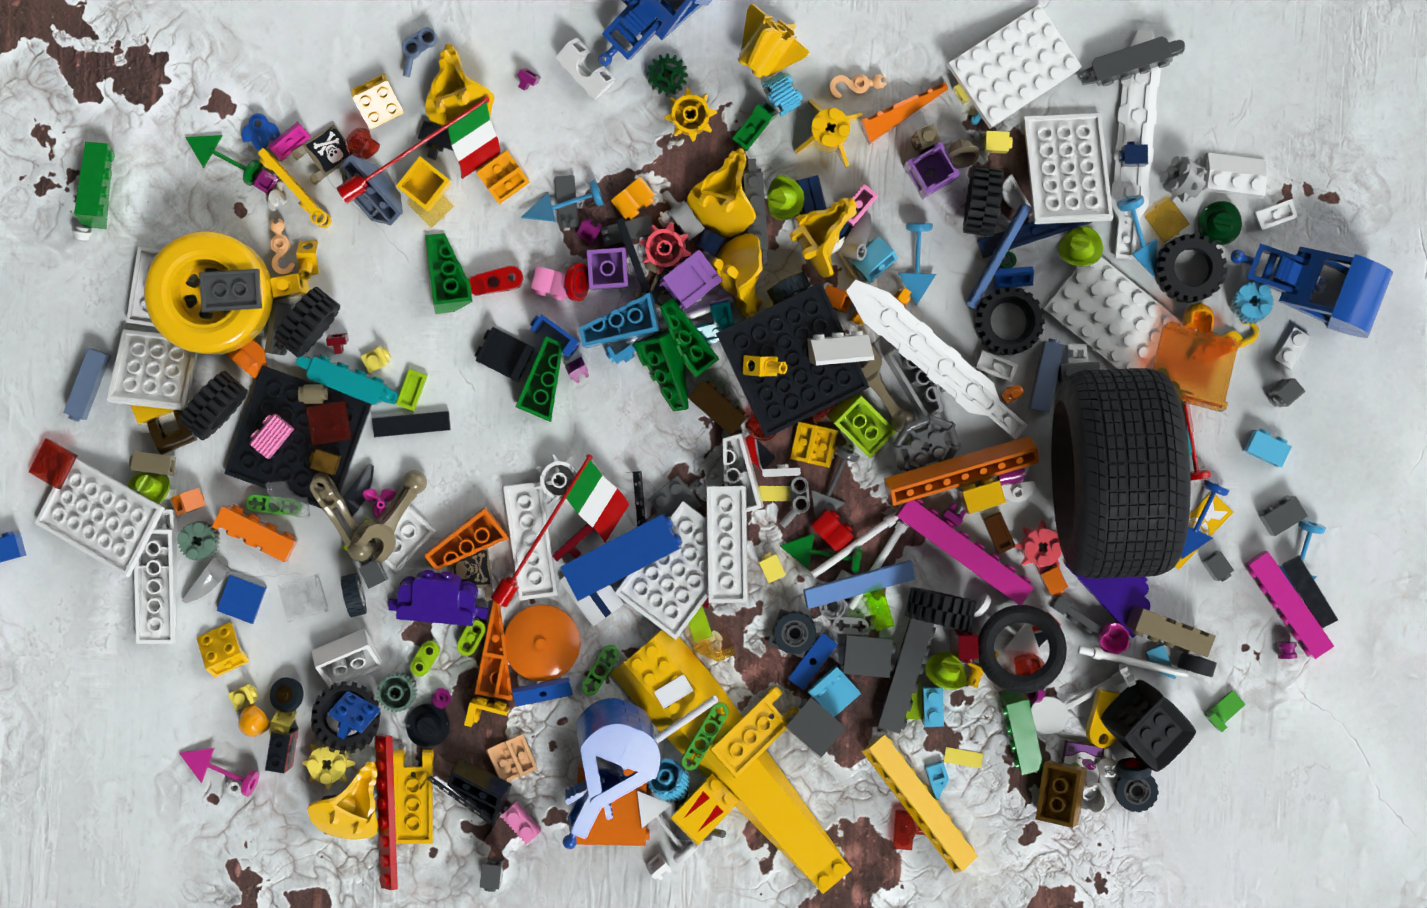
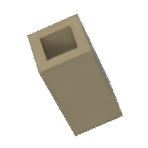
(925, 139)
(152, 463)

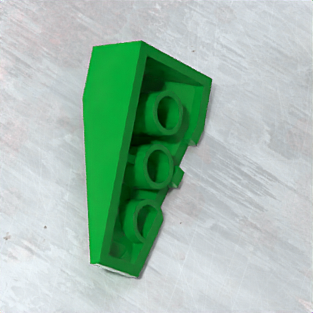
(691, 345)

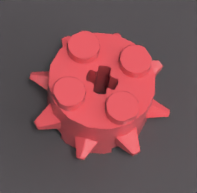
(668, 237)
(1029, 547)

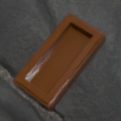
(999, 532)

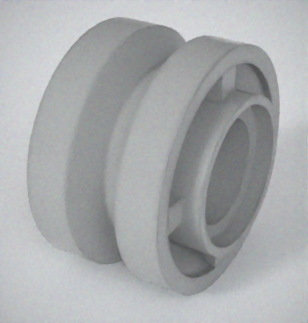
(835, 614)

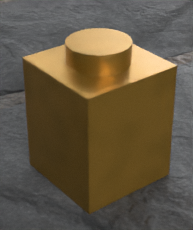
(324, 461)

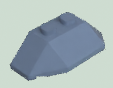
(382, 199)

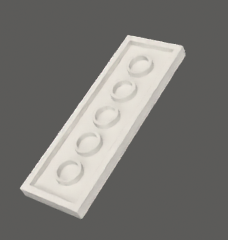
(526, 519)
(727, 544)

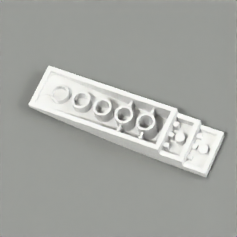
(157, 581)

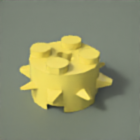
(323, 774)

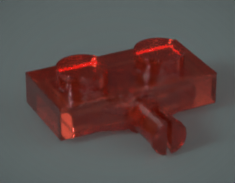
(904, 830)

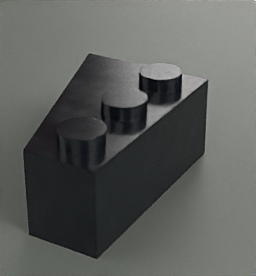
(481, 788)

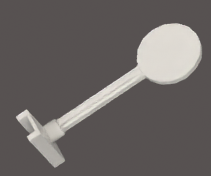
(1052, 714)

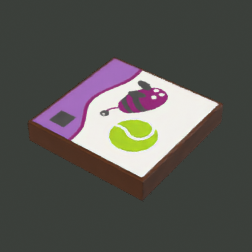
(1085, 756)

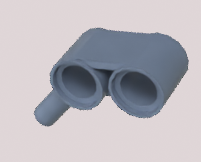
(417, 39)

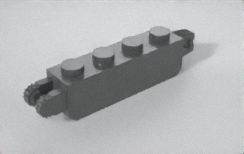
(1132, 60)
(755, 194)

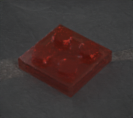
(328, 423)
(53, 463)

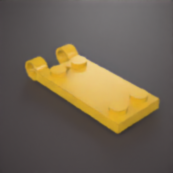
(306, 201)
(751, 734)
(413, 805)

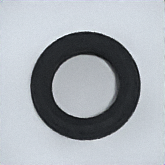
(1033, 616)

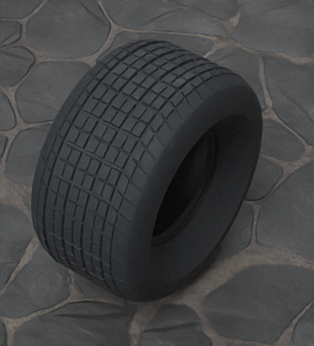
(1120, 473)

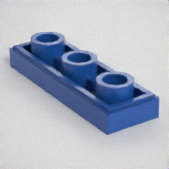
(820, 651)
(542, 691)

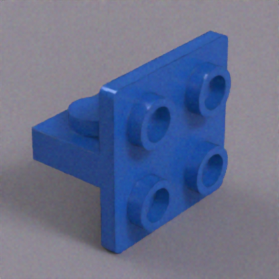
(353, 714)

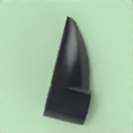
(354, 496)

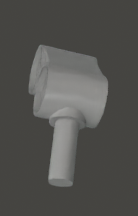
(683, 216)
(802, 494)

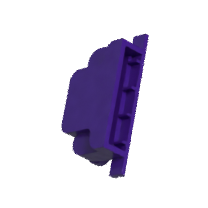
(1118, 595)
(437, 599)

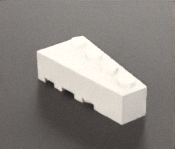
(740, 471)

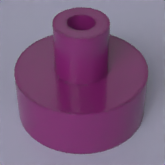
(1036, 697)
(441, 698)

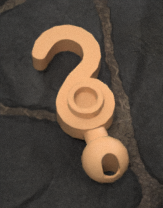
(858, 84)
(280, 245)

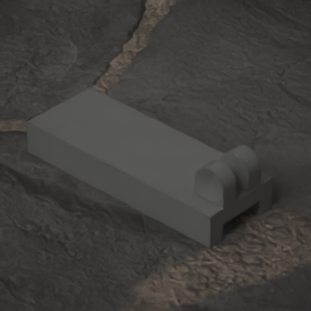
(565, 191)
(636, 227)
(278, 313)

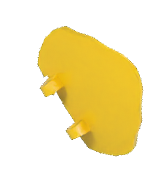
(452, 90)
(720, 198)
(821, 231)
(739, 267)
(351, 812)

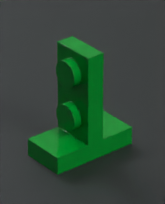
(755, 125)

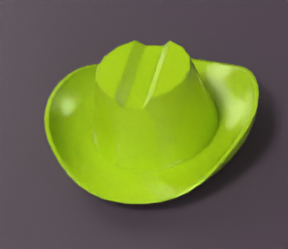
(785, 198)
(1081, 247)
(150, 486)
(946, 671)

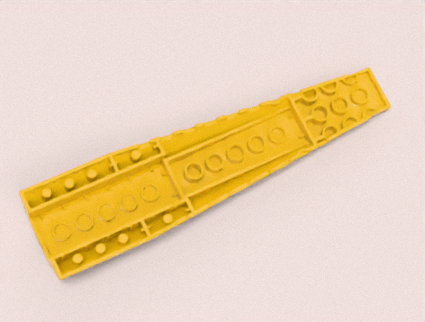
(761, 788)

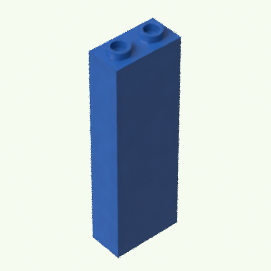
(621, 556)

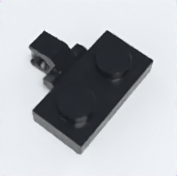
(436, 143)

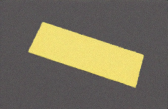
(776, 493)
(963, 757)

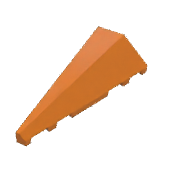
(886, 120)
(493, 673)

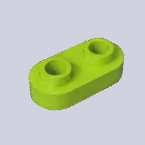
(471, 637)
(424, 658)

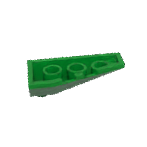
(448, 281)
(667, 368)

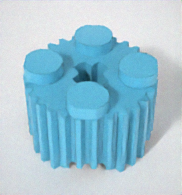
(782, 93)
(1259, 295)
(670, 781)

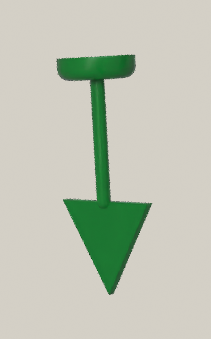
(204, 148)
(802, 549)

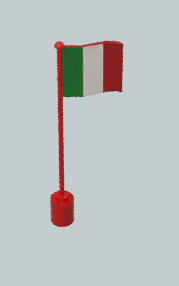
(470, 137)
(593, 500)

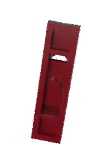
(570, 545)

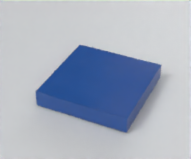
(241, 599)

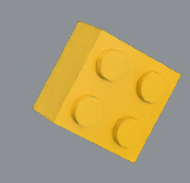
(424, 184)
(982, 496)

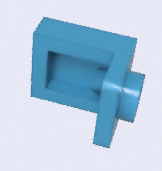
(626, 354)

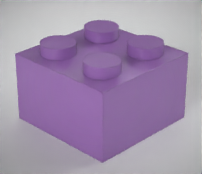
(607, 269)

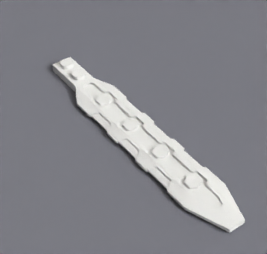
(1136, 123)
(934, 357)

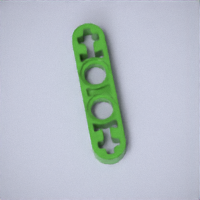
(707, 737)

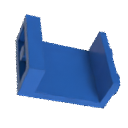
(573, 344)

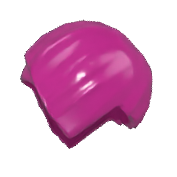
(1113, 638)

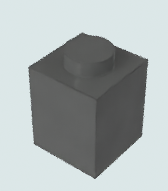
(1218, 566)
(372, 572)

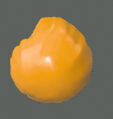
(1199, 316)
(253, 721)

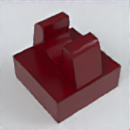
(337, 341)

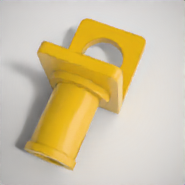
(307, 259)
(764, 366)
(976, 673)

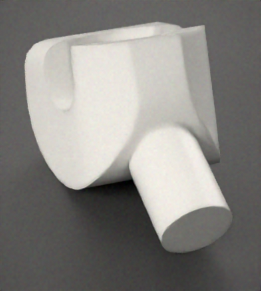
(276, 196)
(1106, 765)

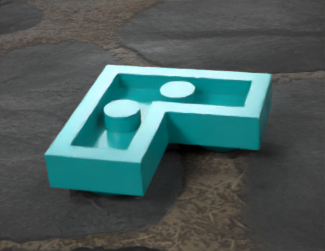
(722, 319)

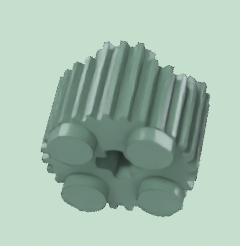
(188, 543)
(392, 701)

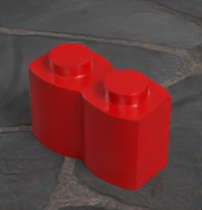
(832, 530)

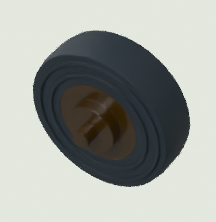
(286, 694)

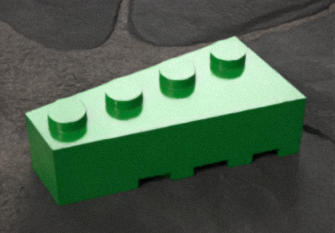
(541, 384)

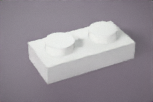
(1275, 215)
(1292, 348)
(996, 366)

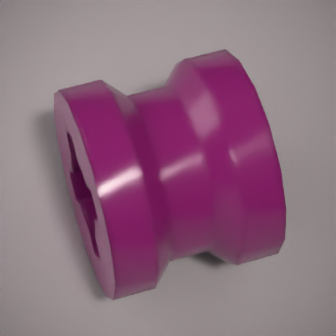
(1287, 650)

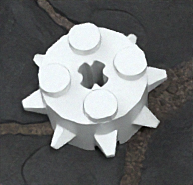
(550, 473)

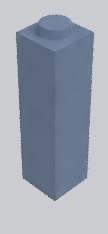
(1046, 376)
(86, 384)

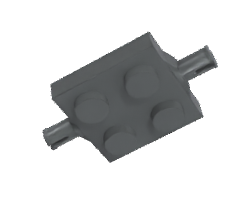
(671, 496)

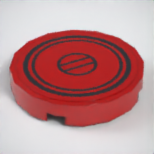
(577, 282)

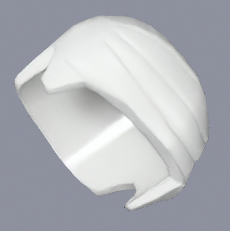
(1094, 797)

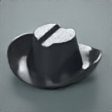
(427, 725)

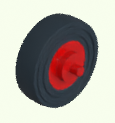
(1132, 769)

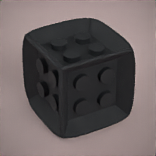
(1148, 725)

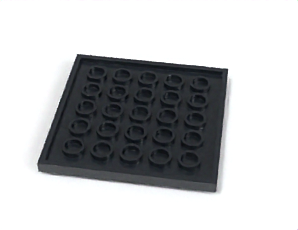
(784, 333)
(278, 395)

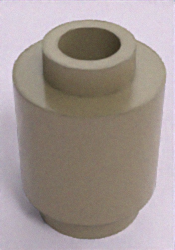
(312, 394)

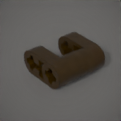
(173, 440)

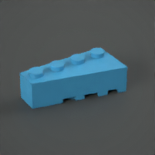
(628, 322)

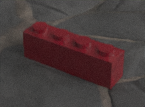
(964, 645)

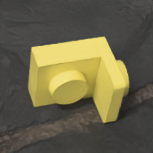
(376, 359)
(243, 696)
(282, 722)

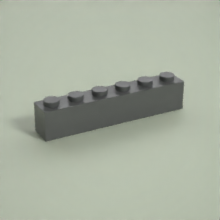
(905, 675)

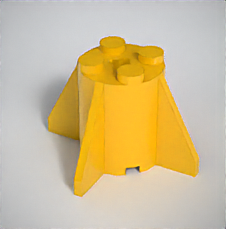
(769, 44)
(828, 141)

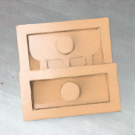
(512, 758)

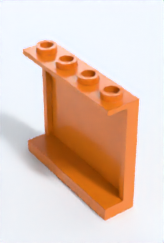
(626, 822)

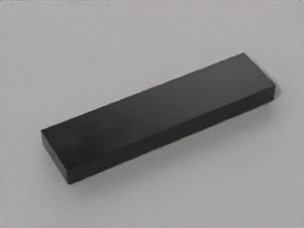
(633, 255)
(411, 424)
(1310, 591)

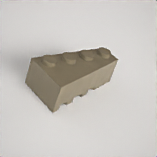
(1169, 631)

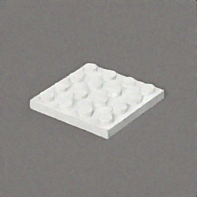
(151, 372)

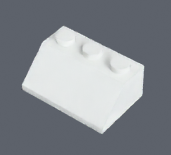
(1235, 175)
(840, 348)
(346, 658)

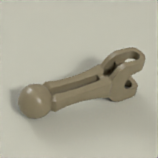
(874, 380)
(329, 498)
(384, 526)

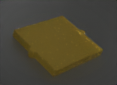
(437, 213)
(1167, 220)

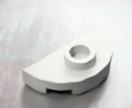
(1012, 193)
(782, 470)
(1018, 491)

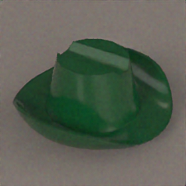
(1220, 222)

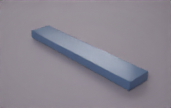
(998, 255)
(859, 584)

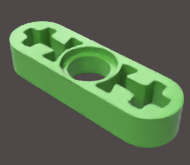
(260, 498)
(588, 679)

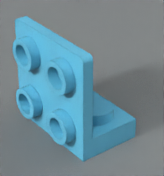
(834, 691)

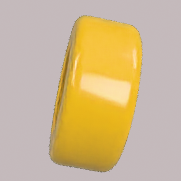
(167, 287)

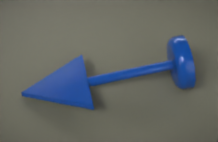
(1194, 537)

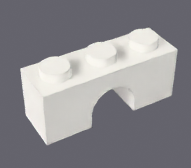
(573, 60)

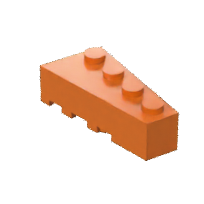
(255, 532)
(470, 537)

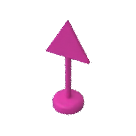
(200, 760)

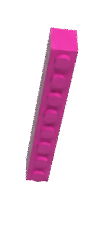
(964, 551)

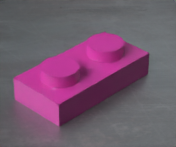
(289, 141)

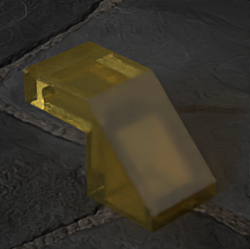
(706, 649)

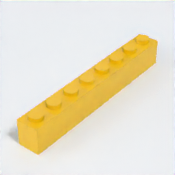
(919, 803)

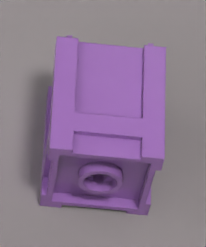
(933, 159)
(690, 280)

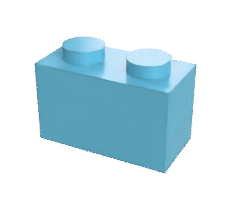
(877, 260)
(1267, 448)
(932, 706)

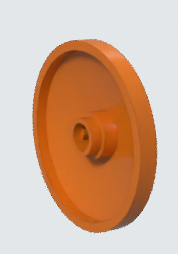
(542, 642)

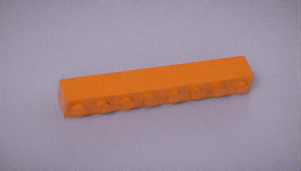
(961, 470)

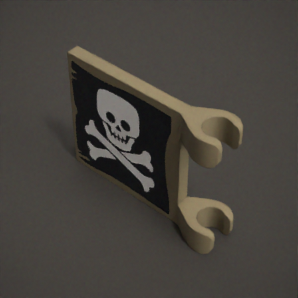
(326, 150)

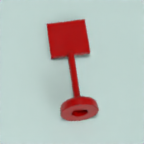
(1196, 474)

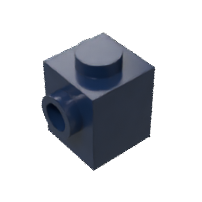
(1133, 155)

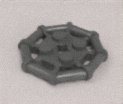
(925, 434)

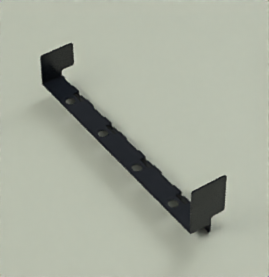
(637, 492)
(456, 797)

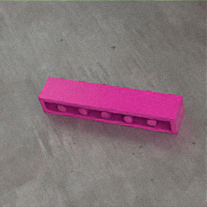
(1289, 604)

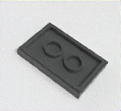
(230, 290)

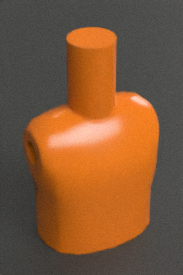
(1012, 393)

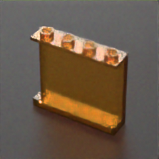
(1197, 364)

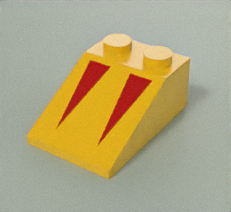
(704, 809)

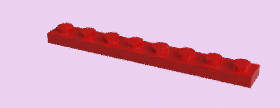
(386, 812)

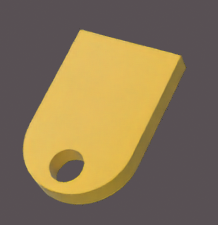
(1094, 726)

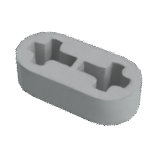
(850, 630)

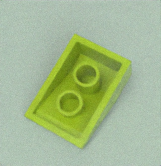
(861, 424)

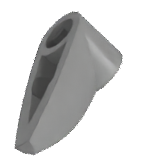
(855, 243)
(207, 580)

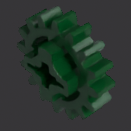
(676, 71)

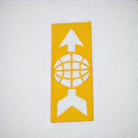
(1214, 518)

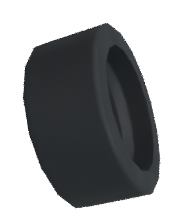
(1196, 664)

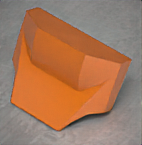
(250, 358)

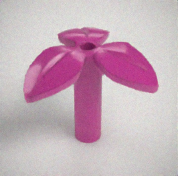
(386, 495)

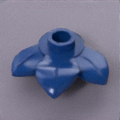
(260, 135)

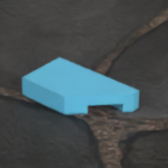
(1159, 655)
(937, 777)

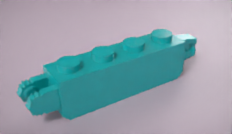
(347, 381)

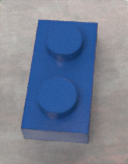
(1014, 277)

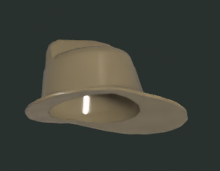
(963, 153)

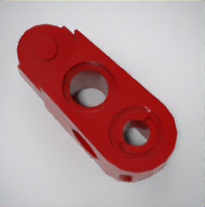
(480, 282)

